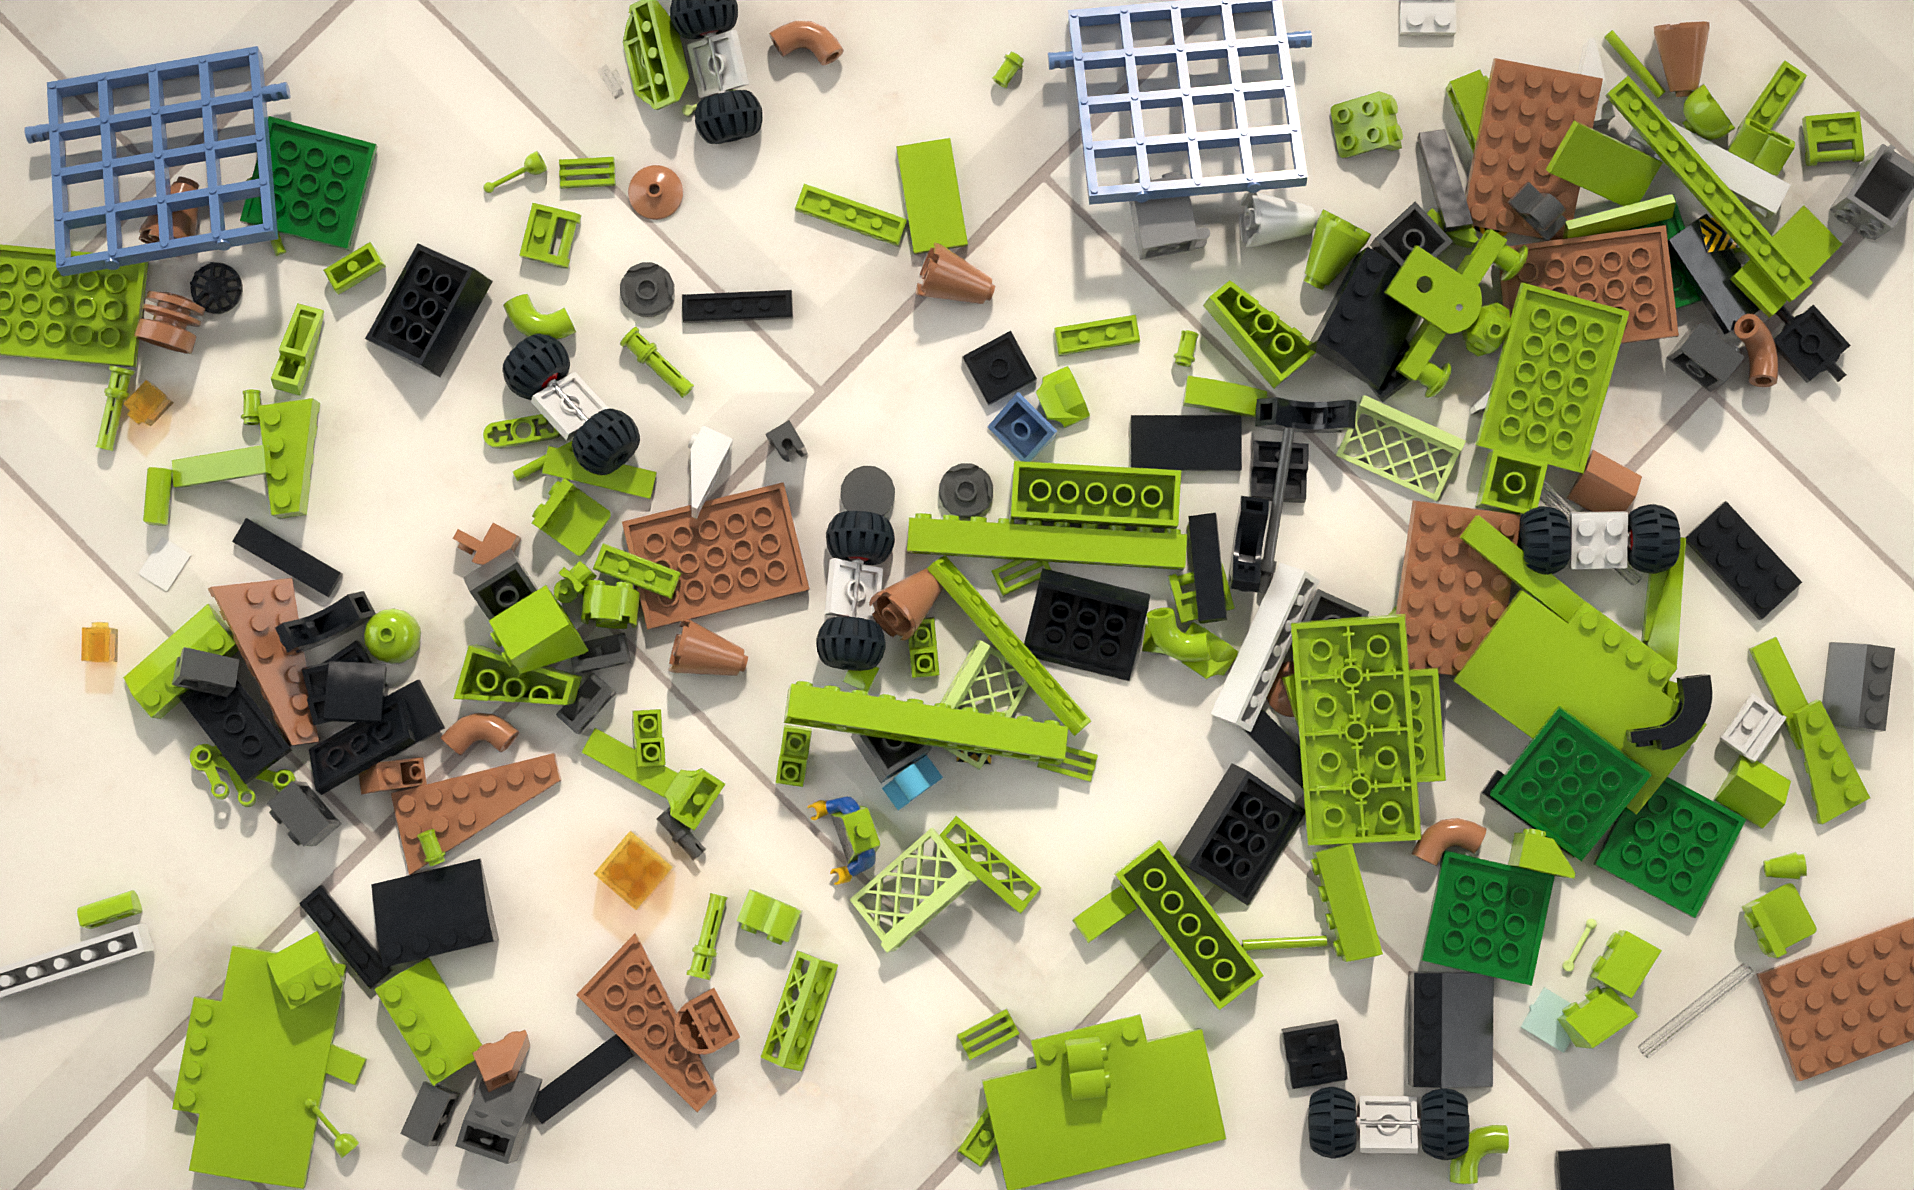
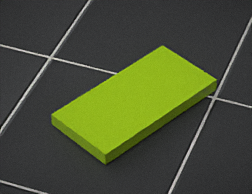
(1603, 165)
(932, 195)
(1805, 242)

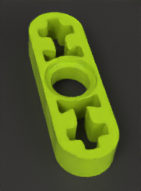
(504, 441)

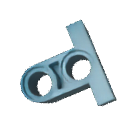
(912, 782)

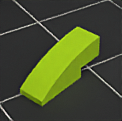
(297, 349)
(1221, 396)

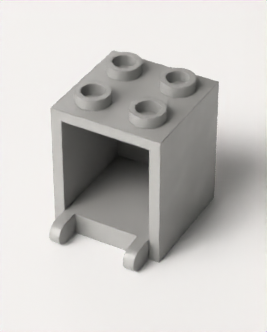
(1876, 193)
(1166, 224)

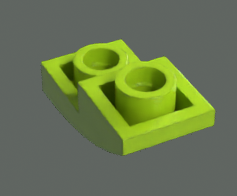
(1463, 238)
(924, 650)
(648, 737)
(793, 755)
(1104, 914)

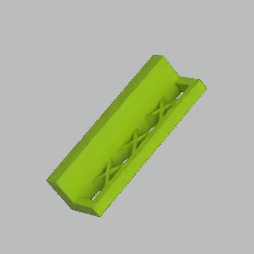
(985, 876)
(803, 1013)

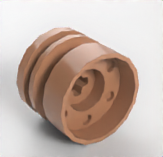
(169, 322)

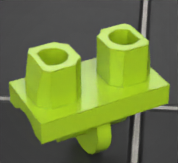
(574, 582)

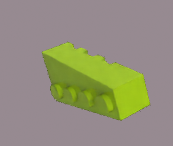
(1259, 333)
(291, 434)
(489, 678)

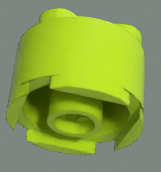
(610, 605)

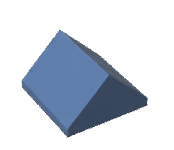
(1022, 429)

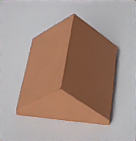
(1604, 485)

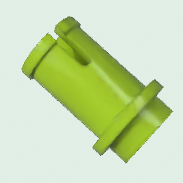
(1008, 69)
(1186, 348)
(251, 401)
(431, 847)

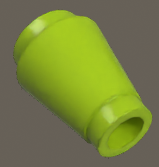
(1786, 866)

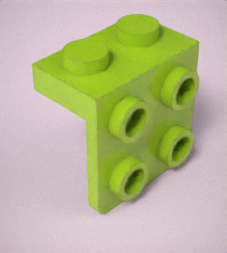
(1366, 124)
(571, 517)
(1779, 920)

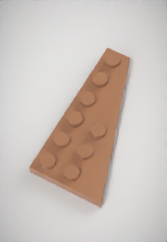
(252, 616)
(468, 803)
(638, 1009)

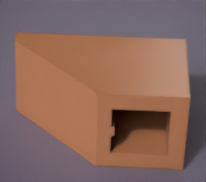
(393, 776)
(502, 1060)

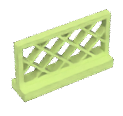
(1412, 426)
(964, 680)
(929, 908)

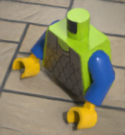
(855, 834)

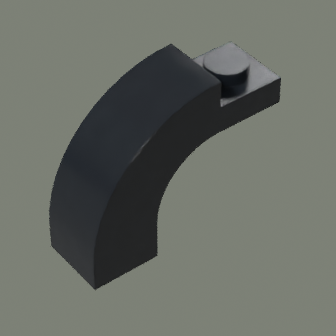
(1305, 416)
(1248, 544)
(326, 624)
(1691, 714)

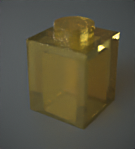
(147, 404)
(99, 643)

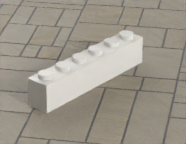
(1751, 185)
(1265, 647)
(74, 959)

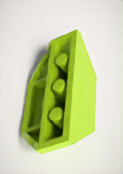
(654, 55)

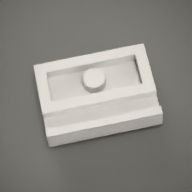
(1428, 17)
(1752, 728)

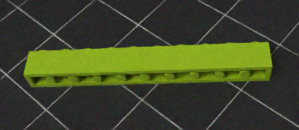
(1047, 543)
(925, 724)

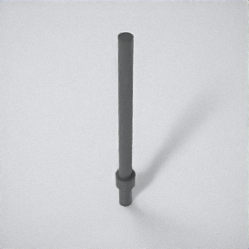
(1268, 564)

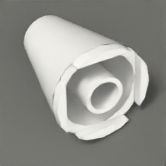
(1273, 219)

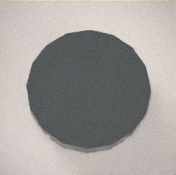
(647, 289)
(868, 490)
(966, 490)

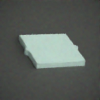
(1543, 1020)

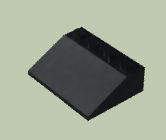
(429, 309)
(1363, 323)
(1086, 624)
(1239, 834)
(433, 913)
(1450, 1029)

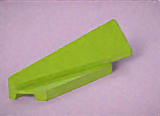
(1663, 609)

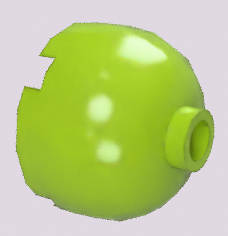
(1705, 115)
(392, 636)

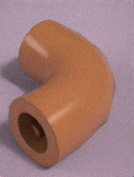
(809, 36)
(1760, 349)
(480, 727)
(1447, 834)

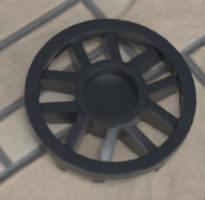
(216, 288)

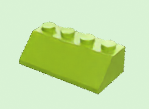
(152, 678)
(1346, 902)
(430, 1020)

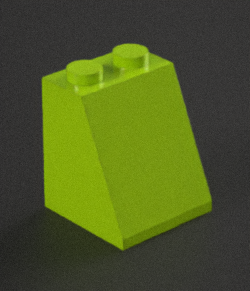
(536, 632)

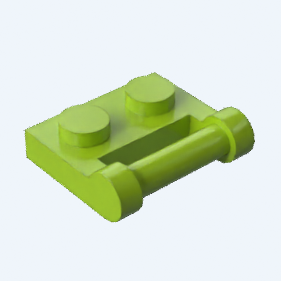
(1833, 129)
(541, 233)
(1186, 603)

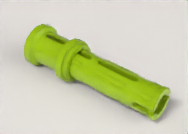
(647, 353)
(120, 393)
(705, 951)

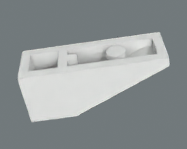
(1591, 66)
(707, 459)

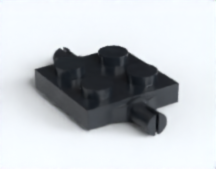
(1810, 343)

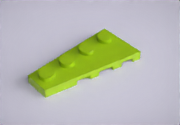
(1830, 770)

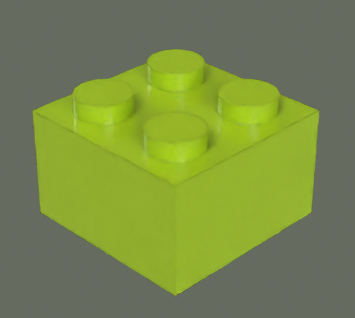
(1510, 483)

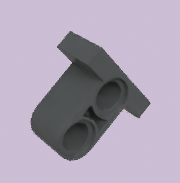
(1539, 210)

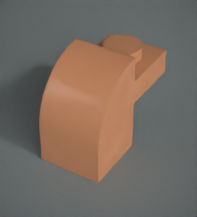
(494, 543)

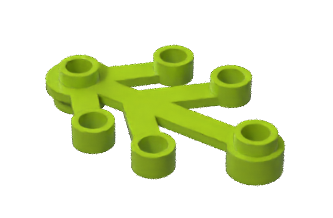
(216, 760)

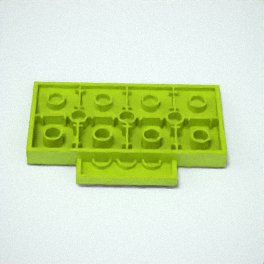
(1586, 667)
(1364, 729)
(250, 1072)
(1156, 1105)

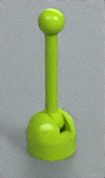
(533, 164)
(344, 1142)

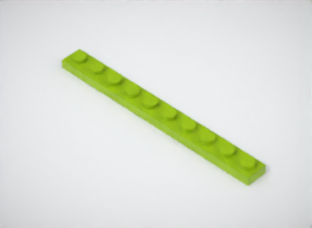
(1709, 189)

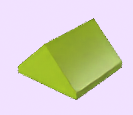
(1753, 791)

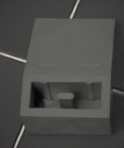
(500, 1119)

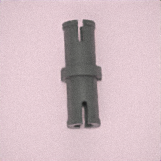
(681, 835)

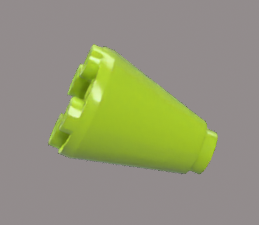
(1332, 248)

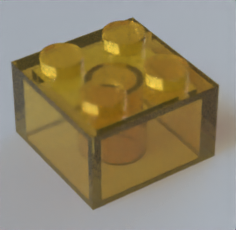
(634, 870)

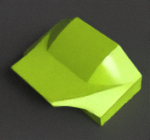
(1062, 398)
(1221, 654)
(692, 795)

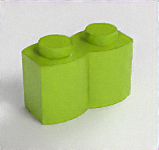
(1761, 146)
(768, 916)
(1086, 1069)

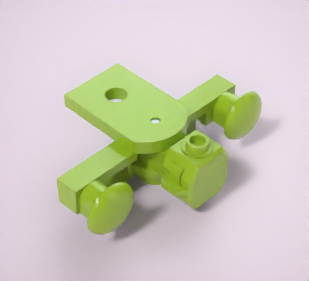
(1453, 305)

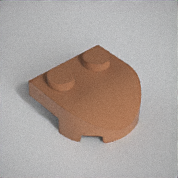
(704, 1024)

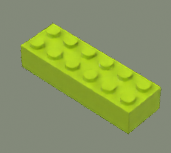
(1095, 495)
(1188, 924)

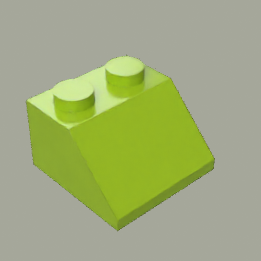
(1538, 853)
(1624, 963)
(304, 970)
(1596, 1017)

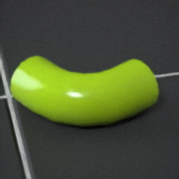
(531, 322)
(1175, 642)
(1481, 1142)

